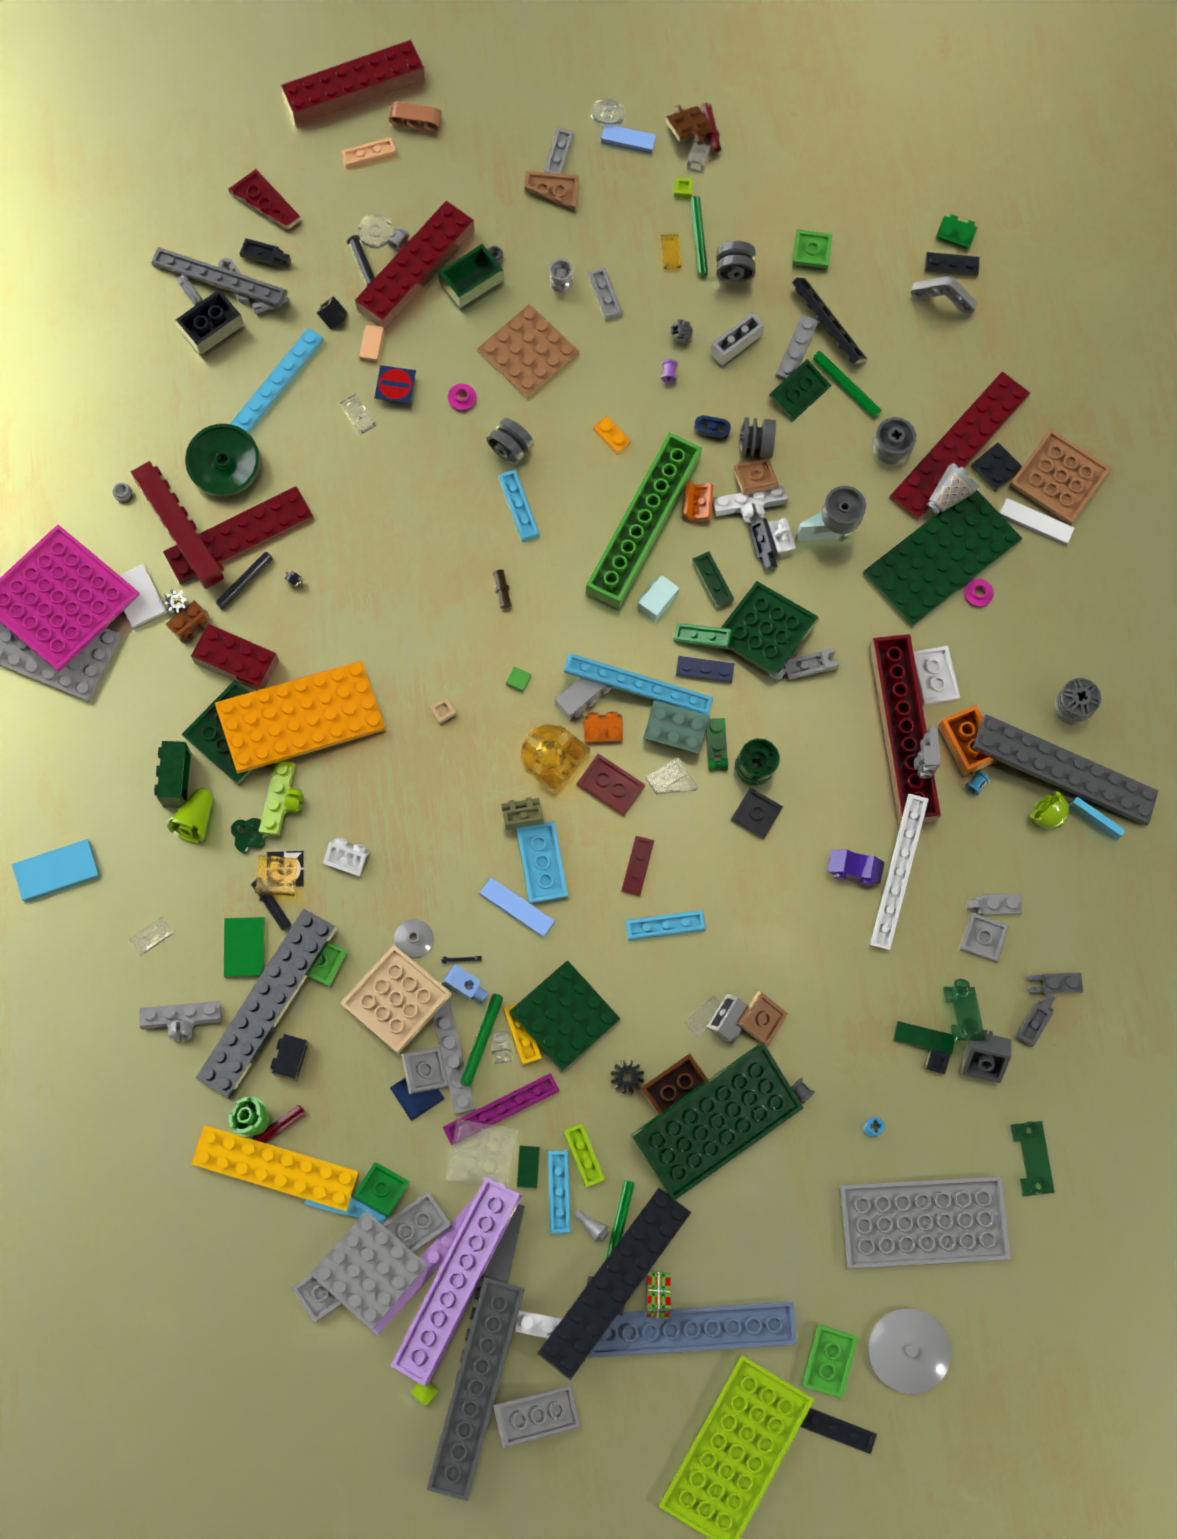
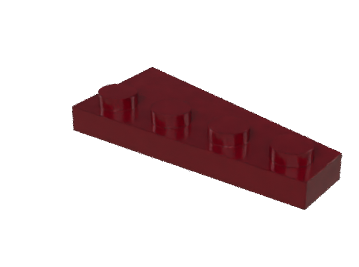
(265, 199)

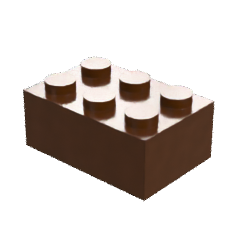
(673, 1084)

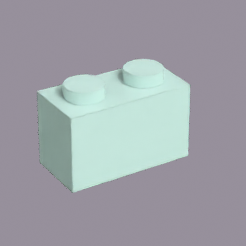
(658, 598)

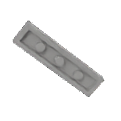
(797, 347)

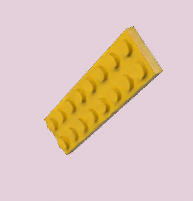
(275, 1168)

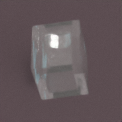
(698, 157)

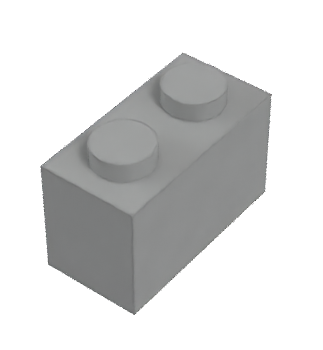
(727, 1017)

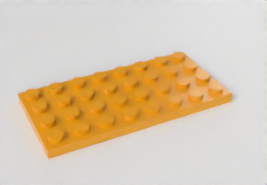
(299, 716)

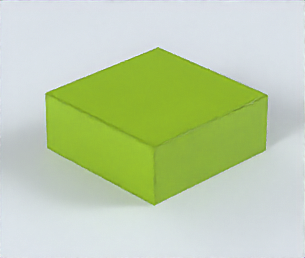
(683, 187)
(425, 1393)

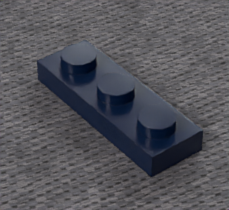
(705, 669)

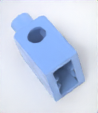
(457, 978)

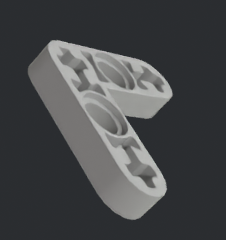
(945, 286)

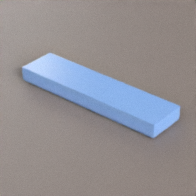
(517, 907)

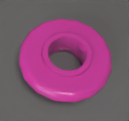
(461, 404)
(977, 600)

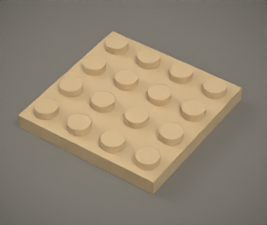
(396, 999)

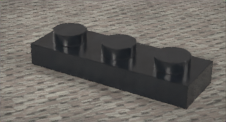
(952, 264)

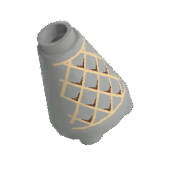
(951, 489)

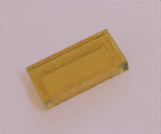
(670, 251)

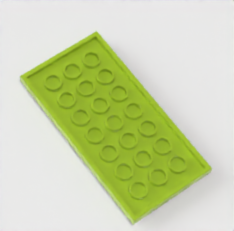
(736, 1452)

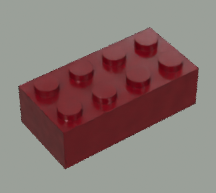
(234, 658)

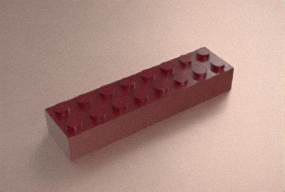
(353, 82)
(415, 265)

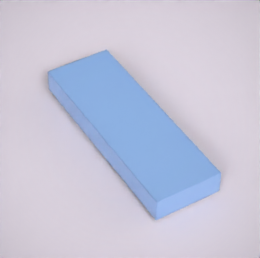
(629, 138)

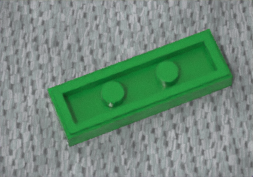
(702, 635)

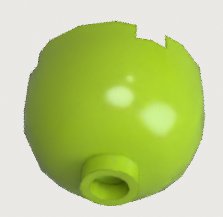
(1051, 811)

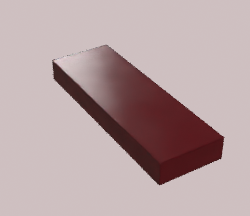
(637, 866)

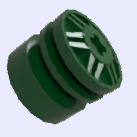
(759, 752)

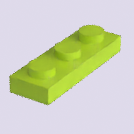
(584, 1155)

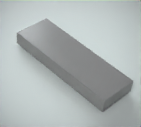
(559, 151)
(605, 294)

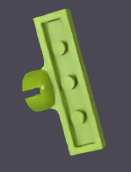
(280, 799)

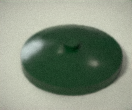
(222, 460)

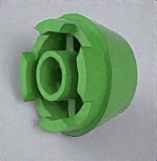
(249, 1117)

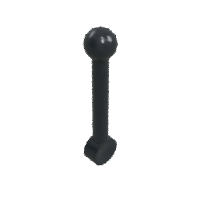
(444, 959)

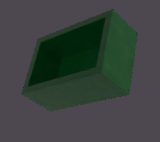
(471, 275)
(173, 773)

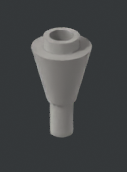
(596, 1229)

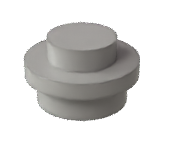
(122, 492)

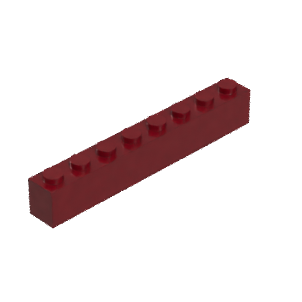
(177, 525)

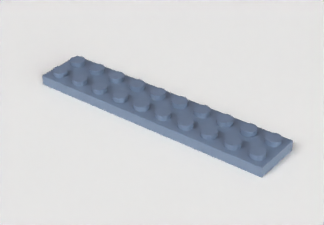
(699, 1330)

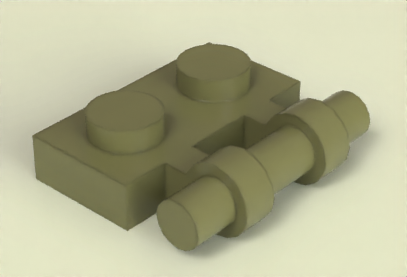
(522, 813)

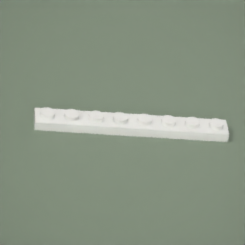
(899, 871)

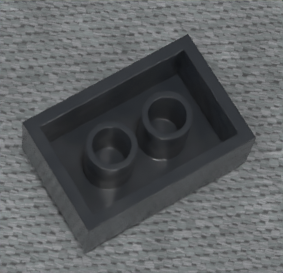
(209, 322)

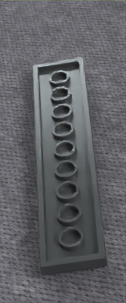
(1065, 769)
(475, 1389)

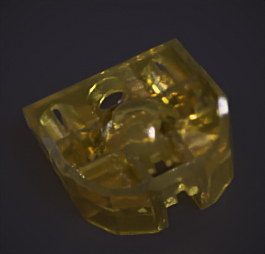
(547, 736)

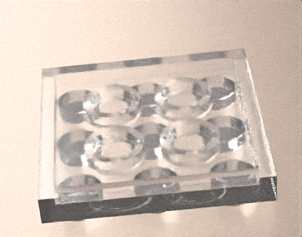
(481, 1153)

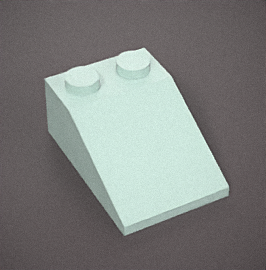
(815, 530)

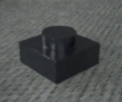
(937, 1061)

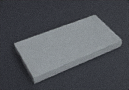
(536, 1416)

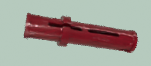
(712, 137)

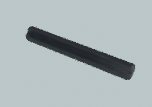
(244, 580)

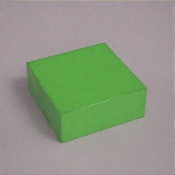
(518, 679)

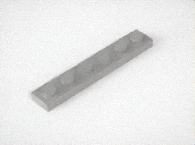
(452, 1058)

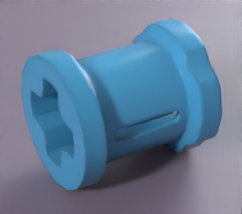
(977, 782)
(870, 1131)

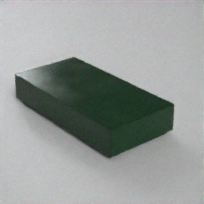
(528, 1167)

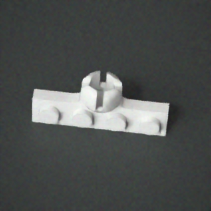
(749, 505)

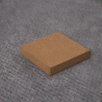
(755, 476)
(762, 1018)

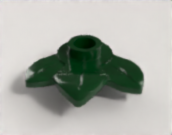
(249, 837)

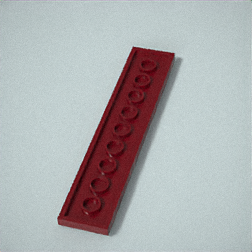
(960, 442)

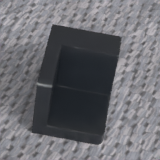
(332, 312)

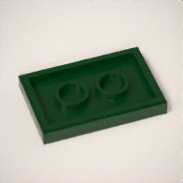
(800, 390)

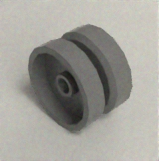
(736, 261)
(894, 440)
(510, 441)
(843, 509)

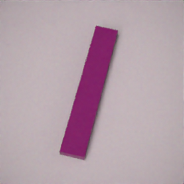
(508, 1104)

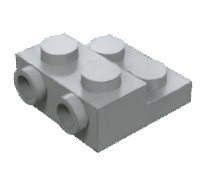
(929, 756)

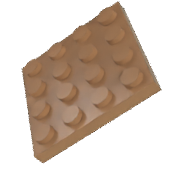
(528, 351)
(1060, 476)

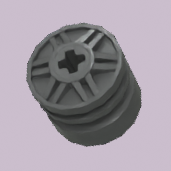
(757, 437)
(1070, 708)

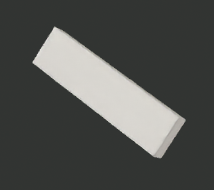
(1036, 521)

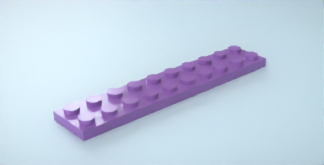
(456, 1281)

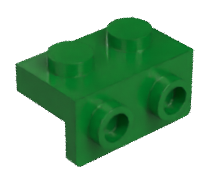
(956, 230)

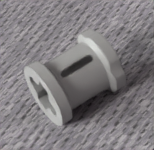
(398, 238)

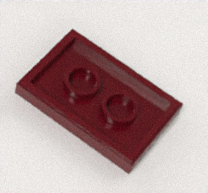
(610, 784)

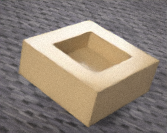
(442, 710)

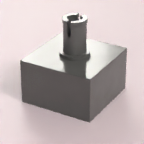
(987, 1058)

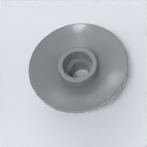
(417, 947)

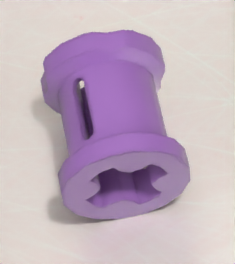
(669, 370)

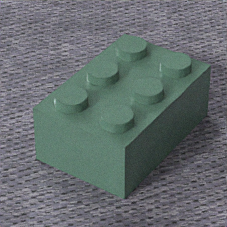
(676, 726)

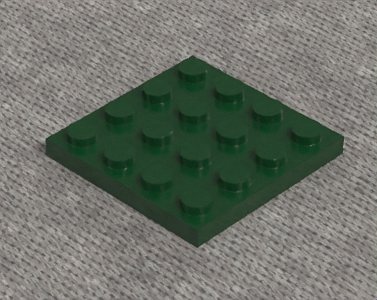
(768, 628)
(209, 738)
(564, 1015)

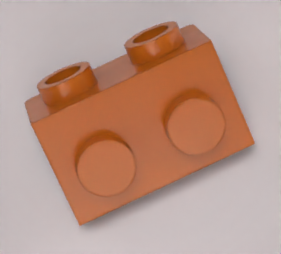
(698, 501)
(603, 727)

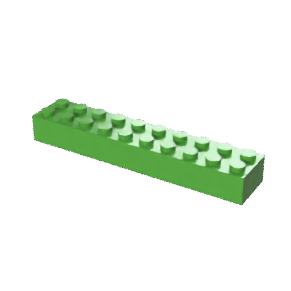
(643, 520)

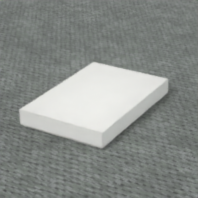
(148, 603)
(936, 676)

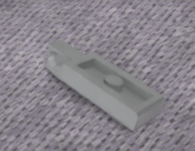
(997, 904)

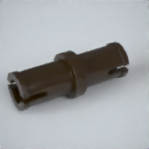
(502, 589)

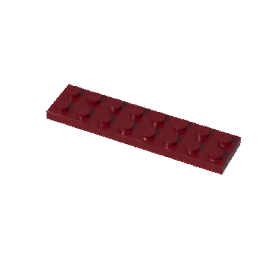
(247, 530)

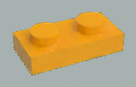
(611, 435)

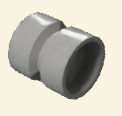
(560, 275)

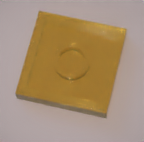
(276, 875)

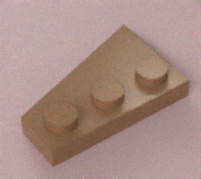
(554, 187)

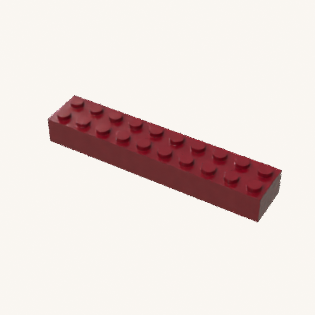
(902, 720)

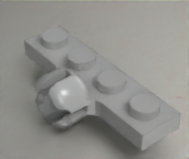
(180, 1018)

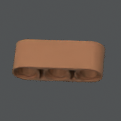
(415, 116)

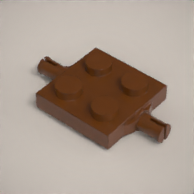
(688, 124)

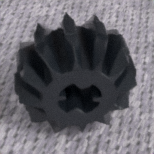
(620, 1076)

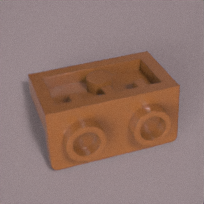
(188, 621)

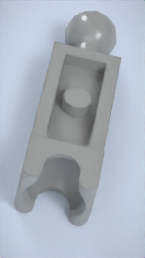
(808, 665)

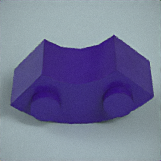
(856, 867)

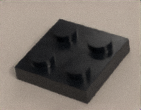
(996, 466)

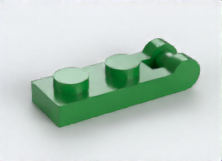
(716, 743)

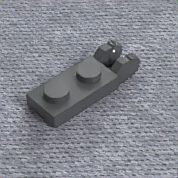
(1056, 983)

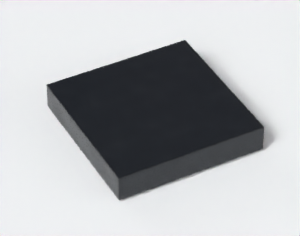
(756, 813)

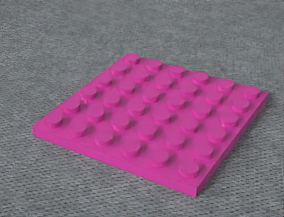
(61, 597)

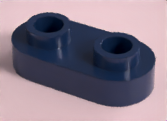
(712, 425)

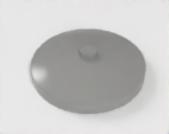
(909, 1351)

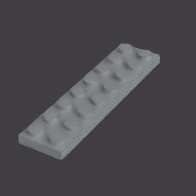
(412, 1226)

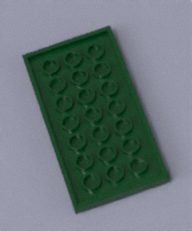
(942, 557)
(717, 1121)

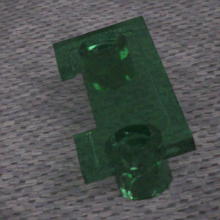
(966, 1010)
(1034, 1157)

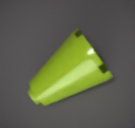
(192, 816)

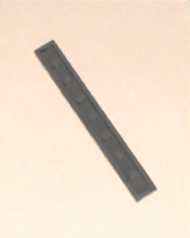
(219, 277)

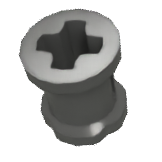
(802, 1091)

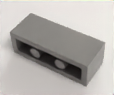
(737, 339)
(579, 696)

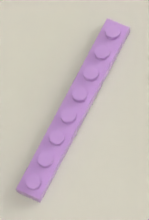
(433, 1258)

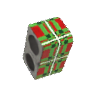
(658, 1294)

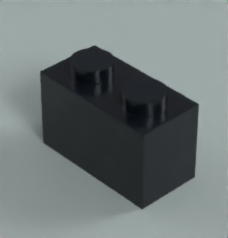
(289, 1057)

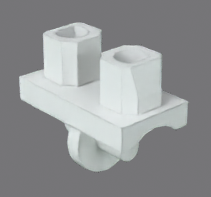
(781, 536)

